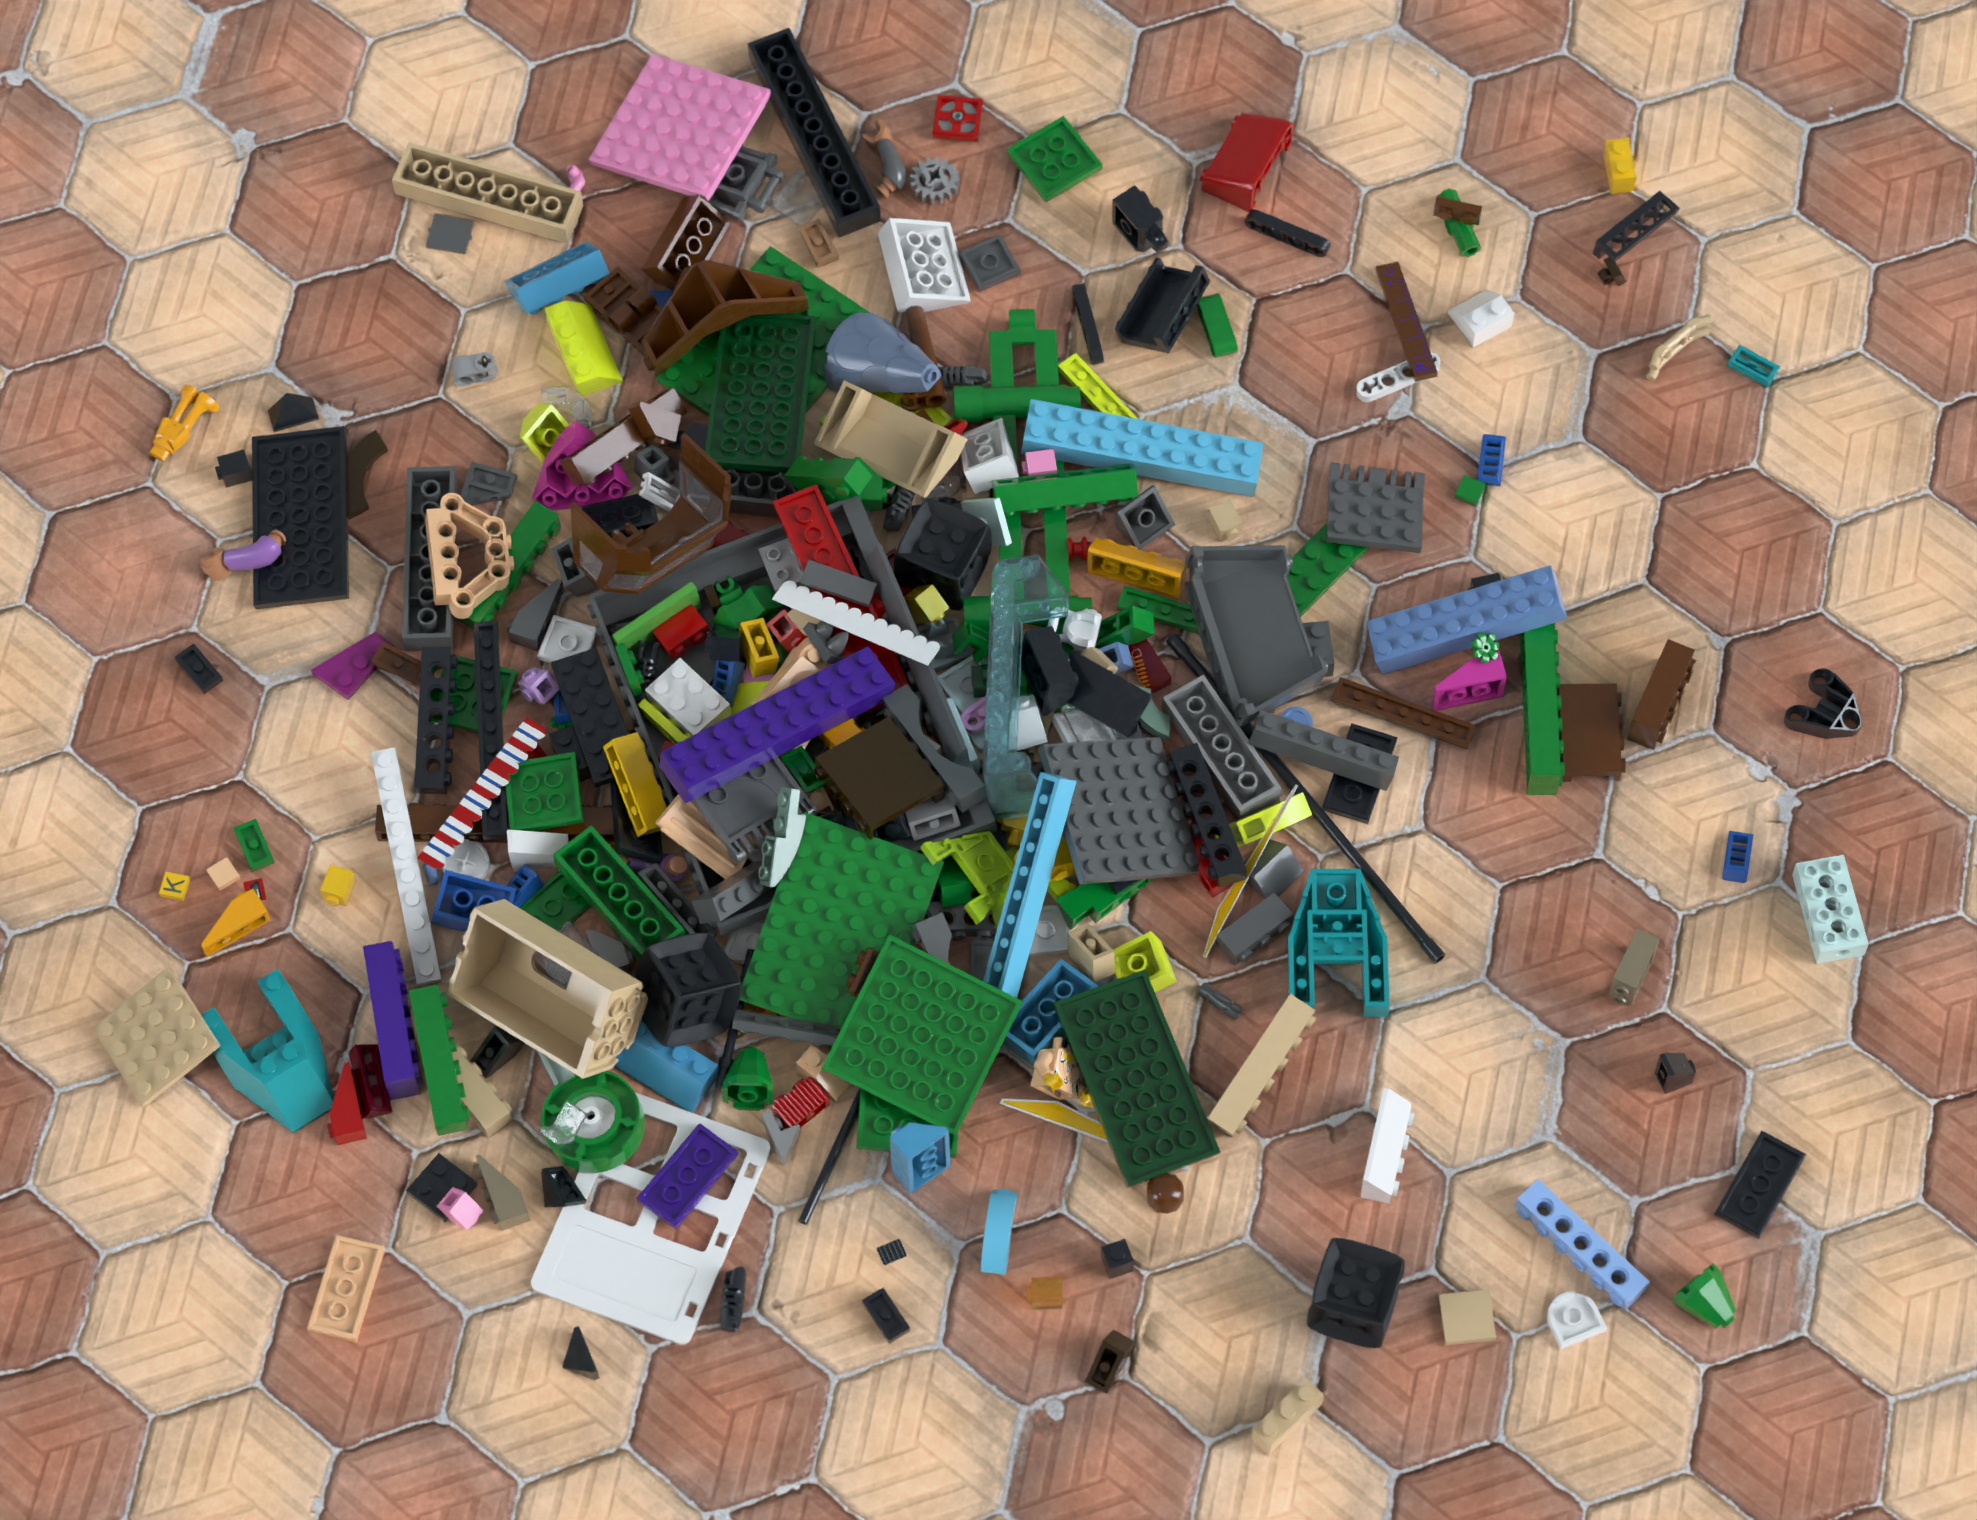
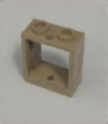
(1633, 968)

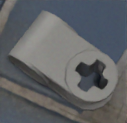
(472, 368)

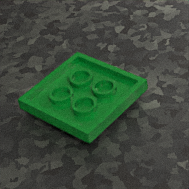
(1054, 159)
(466, 694)
(545, 793)

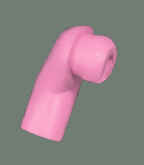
(575, 177)

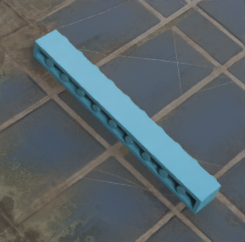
(1029, 882)

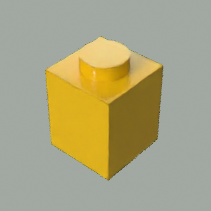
(337, 886)

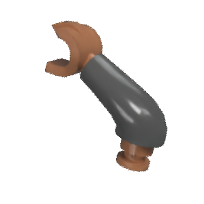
(893, 168)

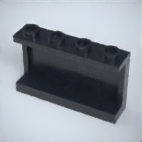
(1161, 306)

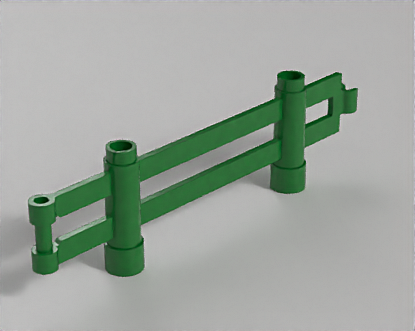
(1012, 403)

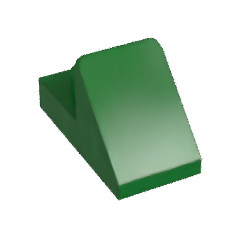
(802, 769)

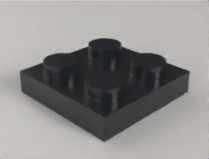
(437, 1181)

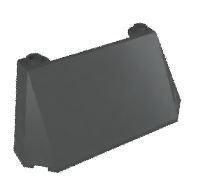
(1250, 627)

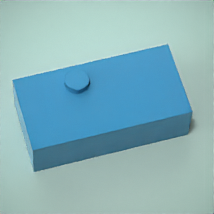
(1037, 1020)

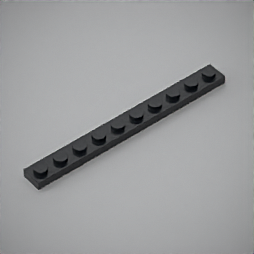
(490, 720)

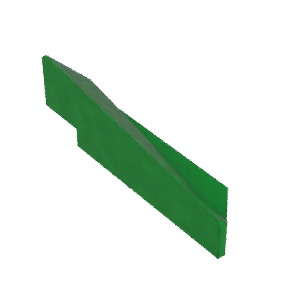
(1094, 901)

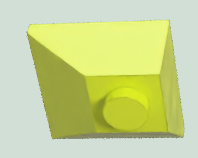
(542, 429)

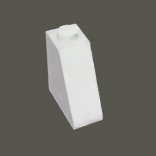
(534, 848)

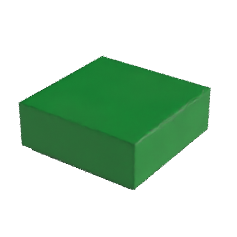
(1470, 490)

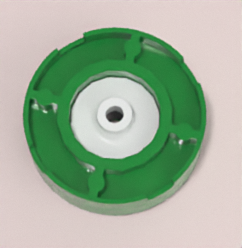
(612, 1122)

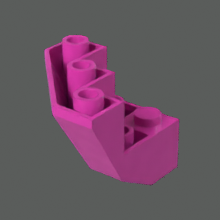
(555, 487)

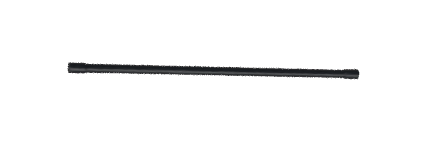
(1427, 944)

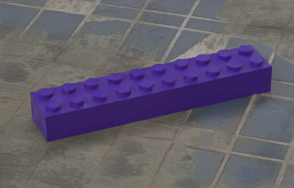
(776, 725)

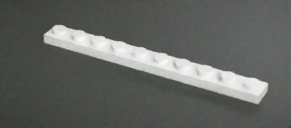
(406, 866)

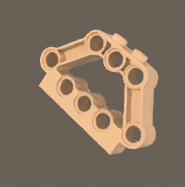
(477, 524)

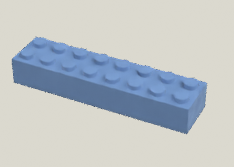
(1455, 620)

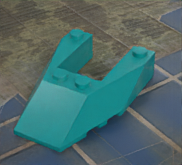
(1339, 927)
(285, 1070)

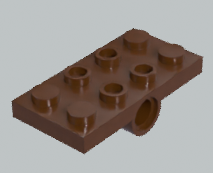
(624, 306)

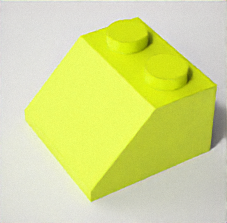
(1145, 954)

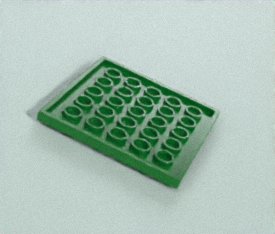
(922, 1035)

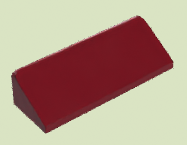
(1156, 671)
(369, 1081)

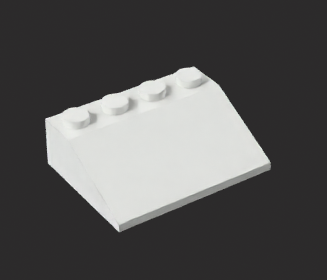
(923, 264)

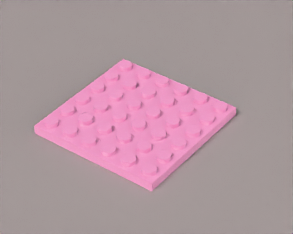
(680, 127)

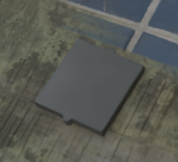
(450, 233)

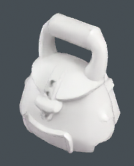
(1079, 629)

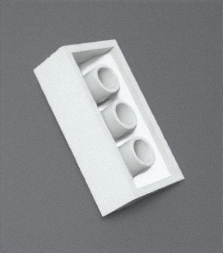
(1386, 1148)

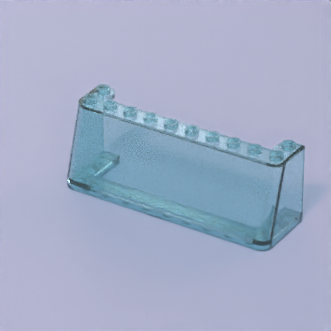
(1020, 593)

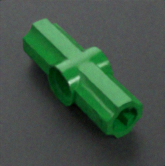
(1462, 233)

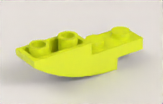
(1255, 825)

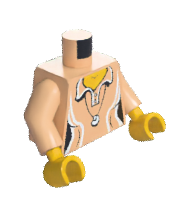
(1058, 1074)

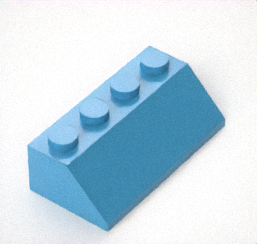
(558, 277)
(672, 1072)
(919, 1154)

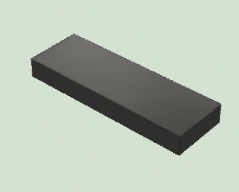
(838, 583)

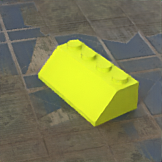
(582, 346)

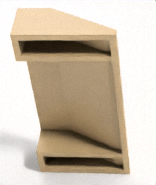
(889, 439)

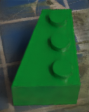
(835, 479)

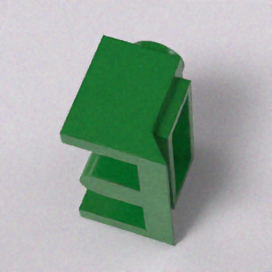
(973, 636)

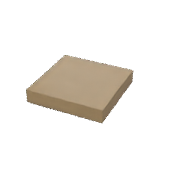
(1467, 1317)

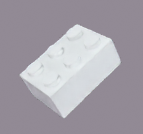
(687, 699)

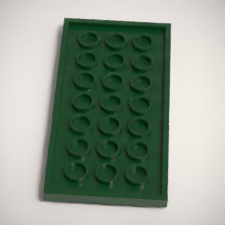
(761, 392)
(1136, 1078)

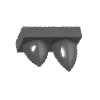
(828, 647)

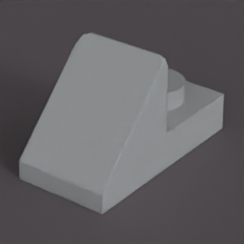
(781, 1139)

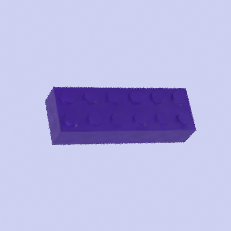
(393, 1020)

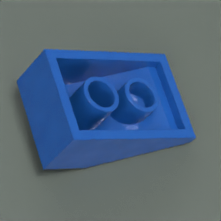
(461, 894)

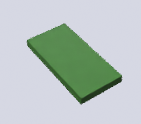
(642, 627)

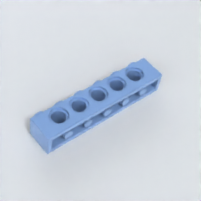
(1540, 1196)

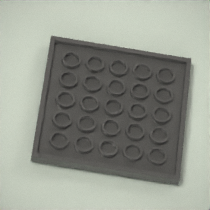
(1123, 810)

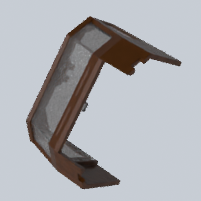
(668, 544)

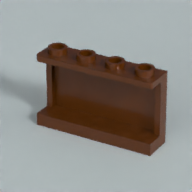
(1591, 730)

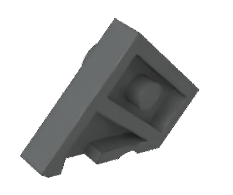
(487, 484)

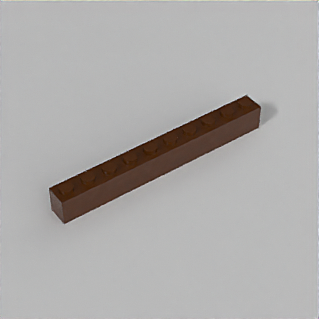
(428, 819)

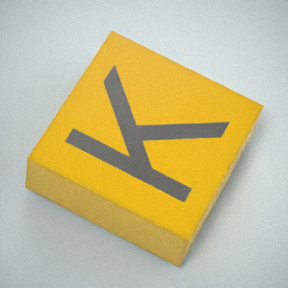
(174, 886)

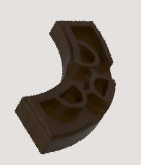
(358, 463)

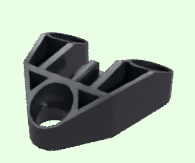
(1827, 718)

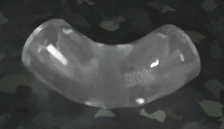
(570, 401)
(950, 483)

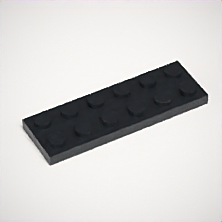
(591, 709)

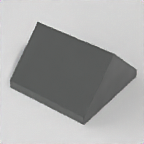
(1143, 518)
(1274, 870)

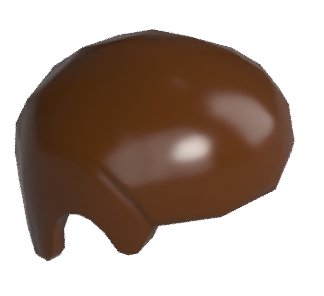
(1165, 1193)

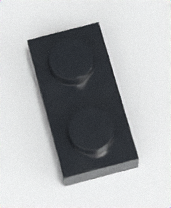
(198, 668)
(886, 1315)

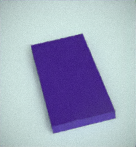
(687, 1176)

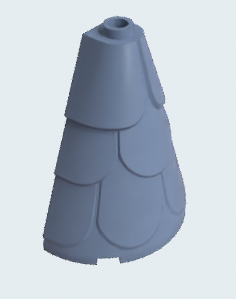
(876, 358)

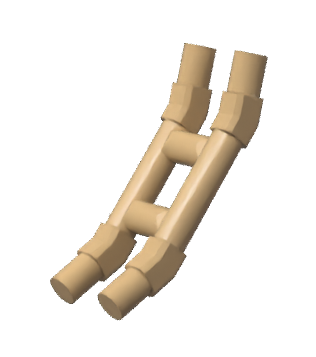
(1689, 332)

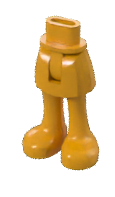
(172, 434)

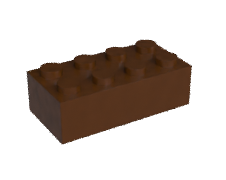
(1662, 695)

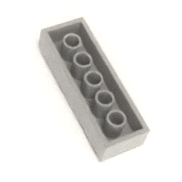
(1231, 762)

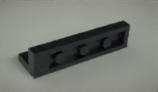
(1634, 222)

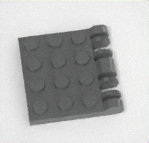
(1373, 511)
(749, 805)

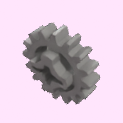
(934, 179)

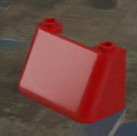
(1246, 158)

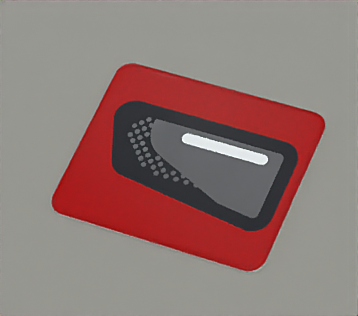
(258, 887)

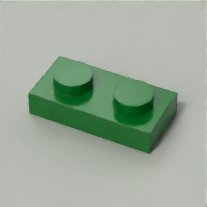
(628, 660)
(254, 845)

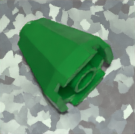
(748, 1081)
(1707, 1298)

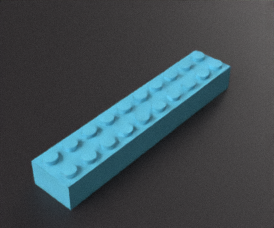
(1152, 447)

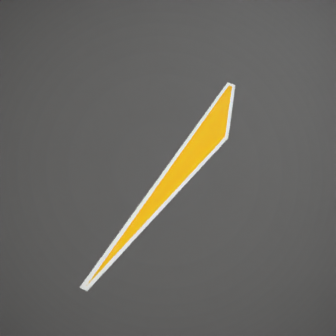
(1231, 897)
(1061, 1115)

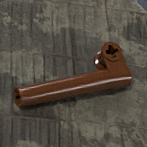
(921, 337)

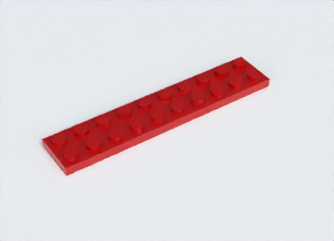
(818, 539)

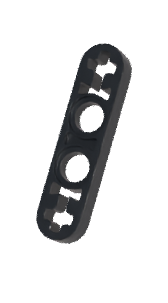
(1287, 233)
(1087, 324)

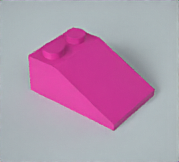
(1471, 684)

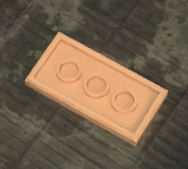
(346, 1288)

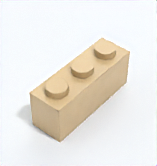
(1287, 1416)

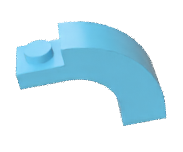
(998, 1231)

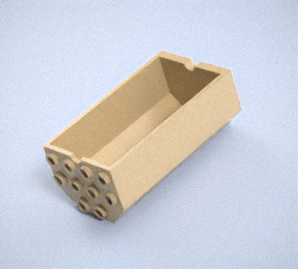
(572, 1025)

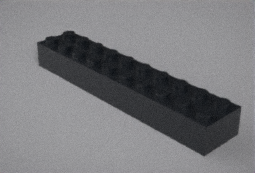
(814, 132)

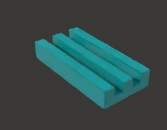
(1752, 369)

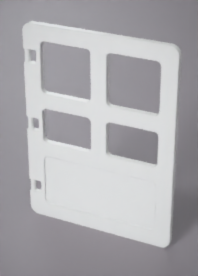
(627, 1268)

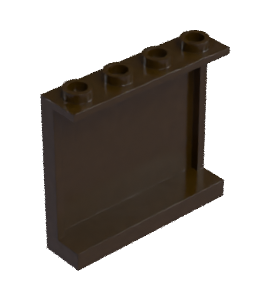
(877, 776)

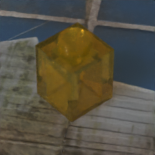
(1045, 1293)

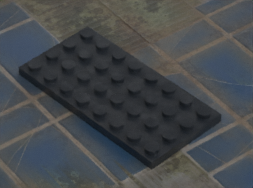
(303, 494)

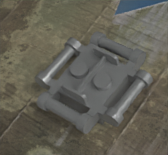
(744, 180)

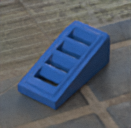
(1491, 445)
(734, 672)
(1734, 870)
(527, 885)

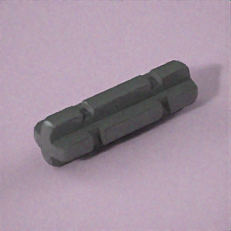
(1219, 1001)

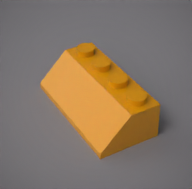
(1136, 567)

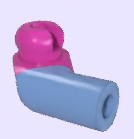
(431, 874)

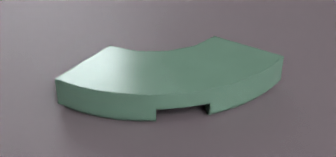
(1154, 719)

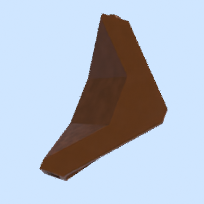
(712, 298)

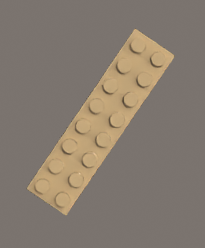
(487, 192)

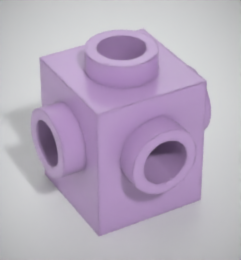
(538, 685)

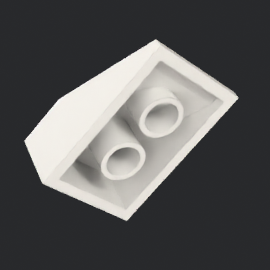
(988, 456)

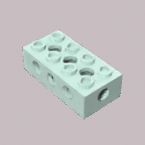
(1839, 897)

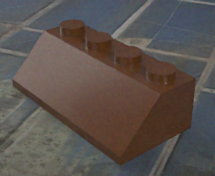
(687, 239)

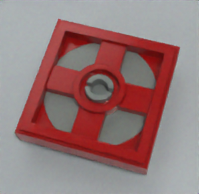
(957, 118)

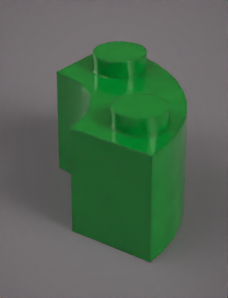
(753, 605)

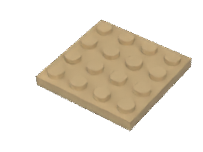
(156, 1037)

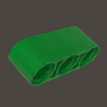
(1216, 325)

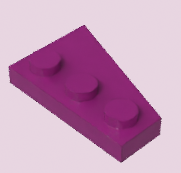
(351, 667)

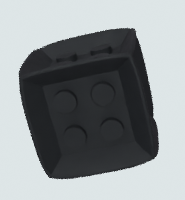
(943, 550)
(688, 989)
(1355, 1292)

